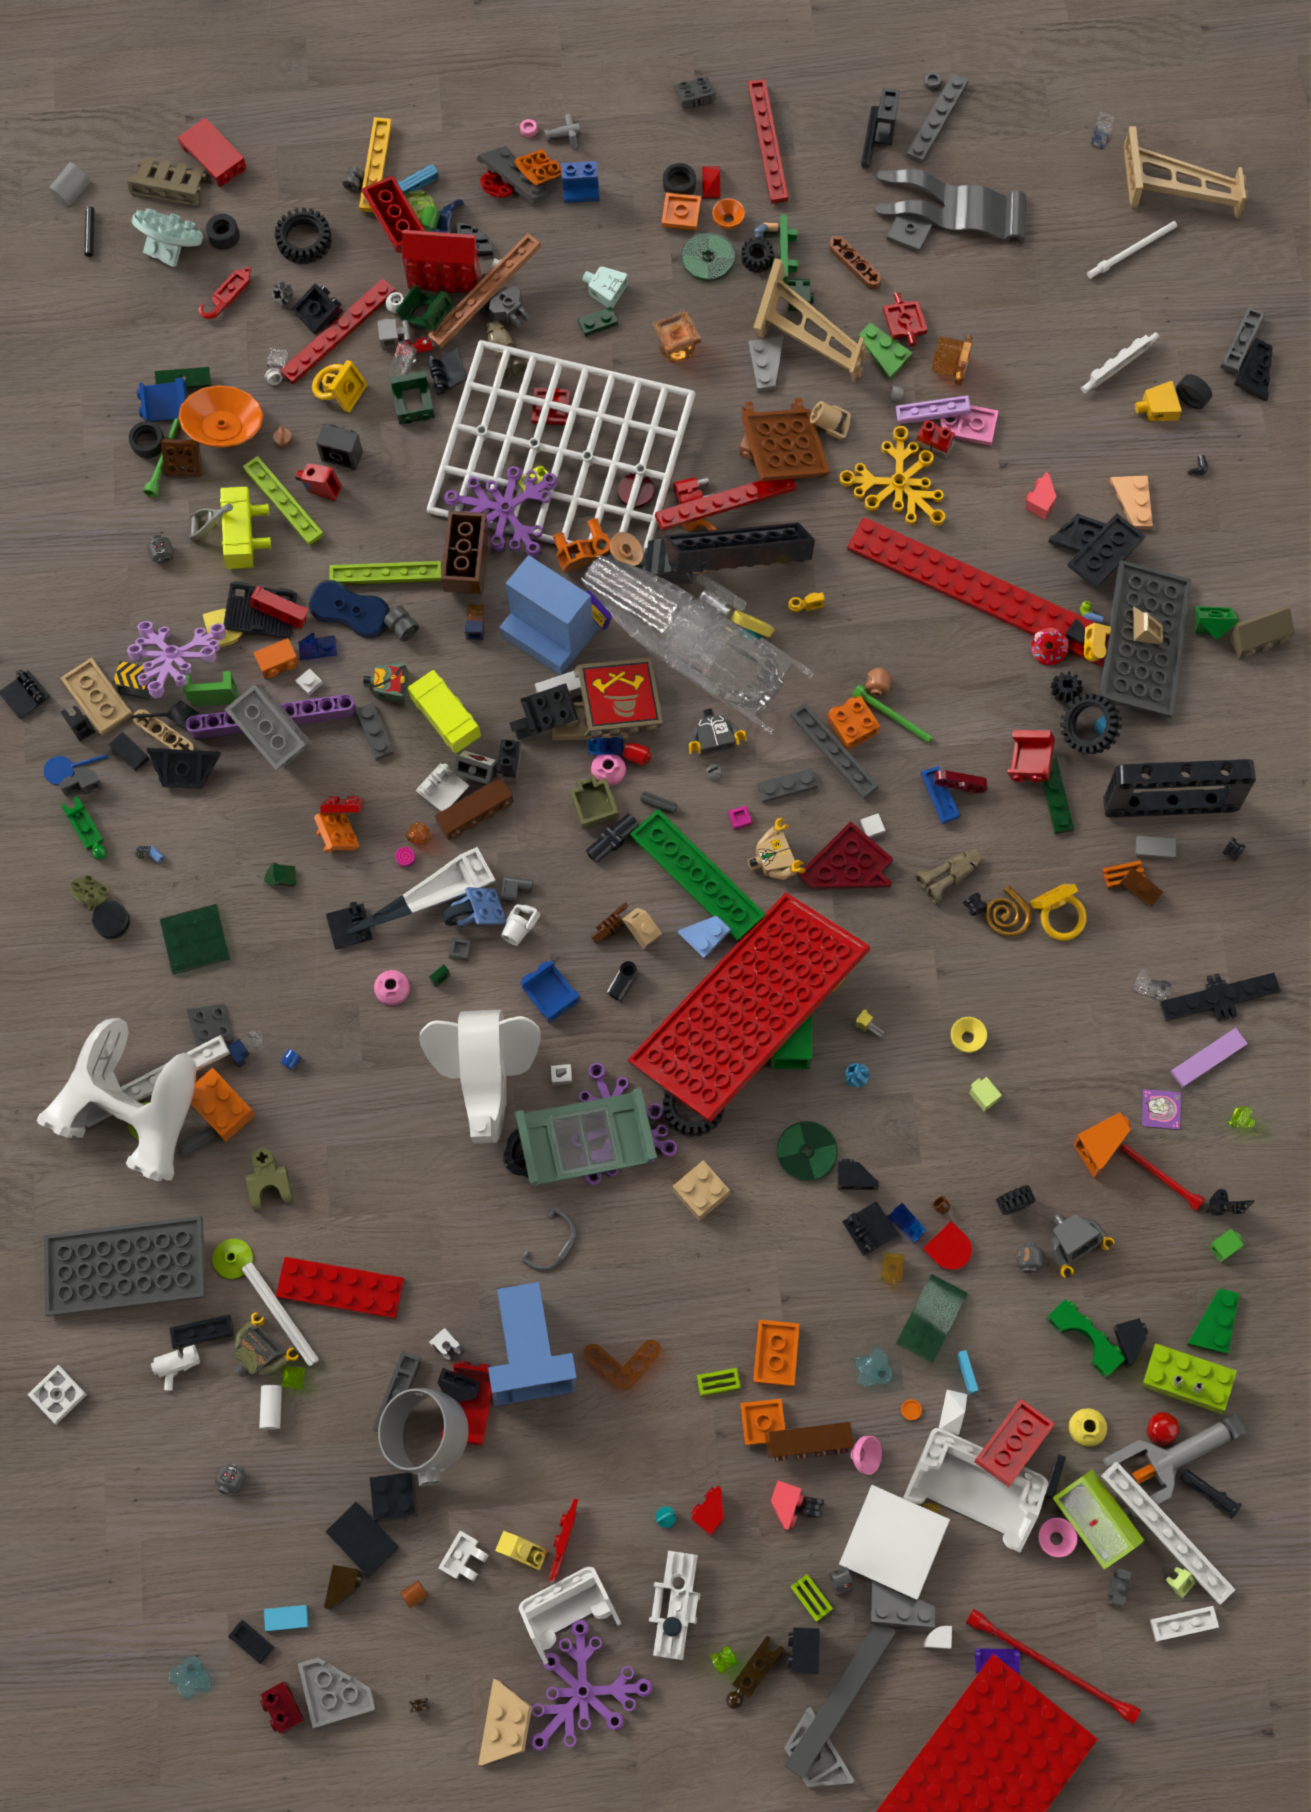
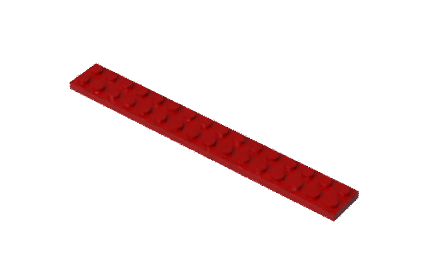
(963, 582)

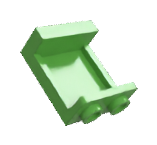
(211, 693)

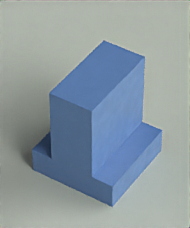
(547, 616)
(530, 1367)

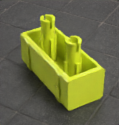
(237, 528)
(444, 711)

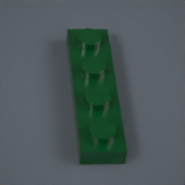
(1057, 801)

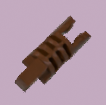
(610, 925)

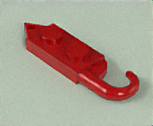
(228, 292)
(561, 1541)

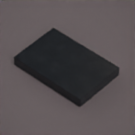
(362, 1539)

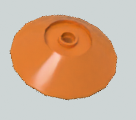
(220, 416)

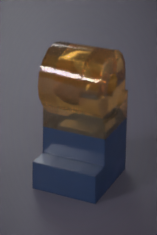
(475, 622)

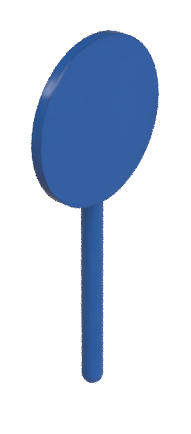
(61, 767)

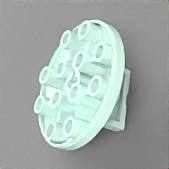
(166, 234)

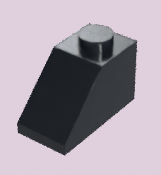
(854, 1176)
(1130, 1338)

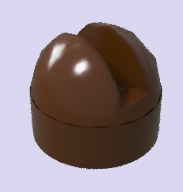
(941, 1205)

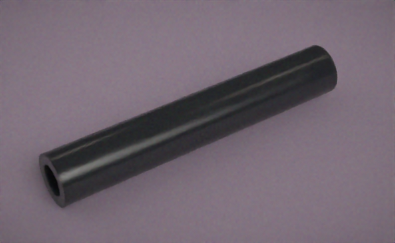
(89, 231)

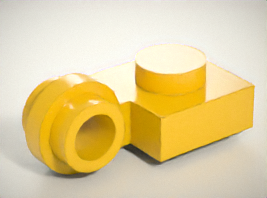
(810, 602)

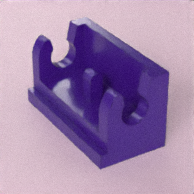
(1008, 1656)

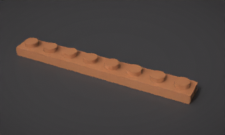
(485, 290)

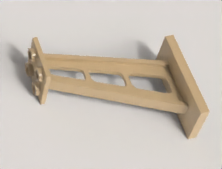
(1138, 181)
(768, 315)

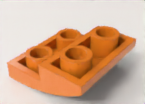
(538, 167)

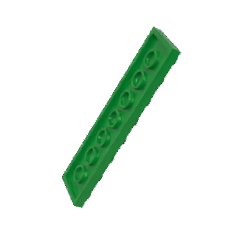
(697, 874)

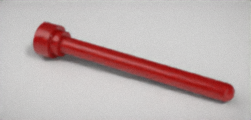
(1194, 1200)

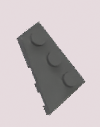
(897, 1609)

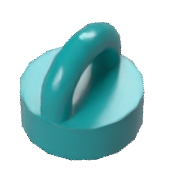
(665, 1517)

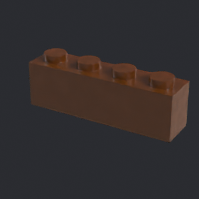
(474, 808)
(809, 1440)

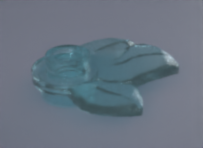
(871, 1366)
(189, 1680)

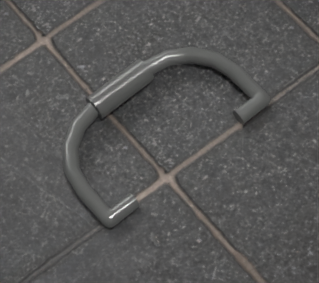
(564, 1251)

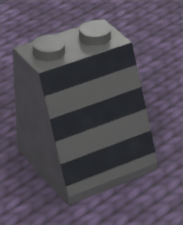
(658, 563)

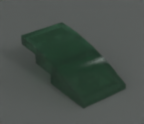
(931, 1318)

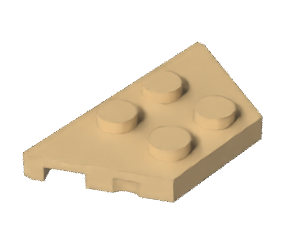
(505, 1725)

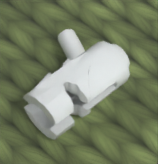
(172, 1362)

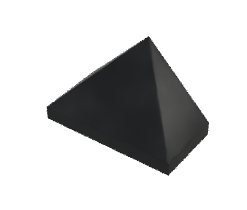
(458, 1386)

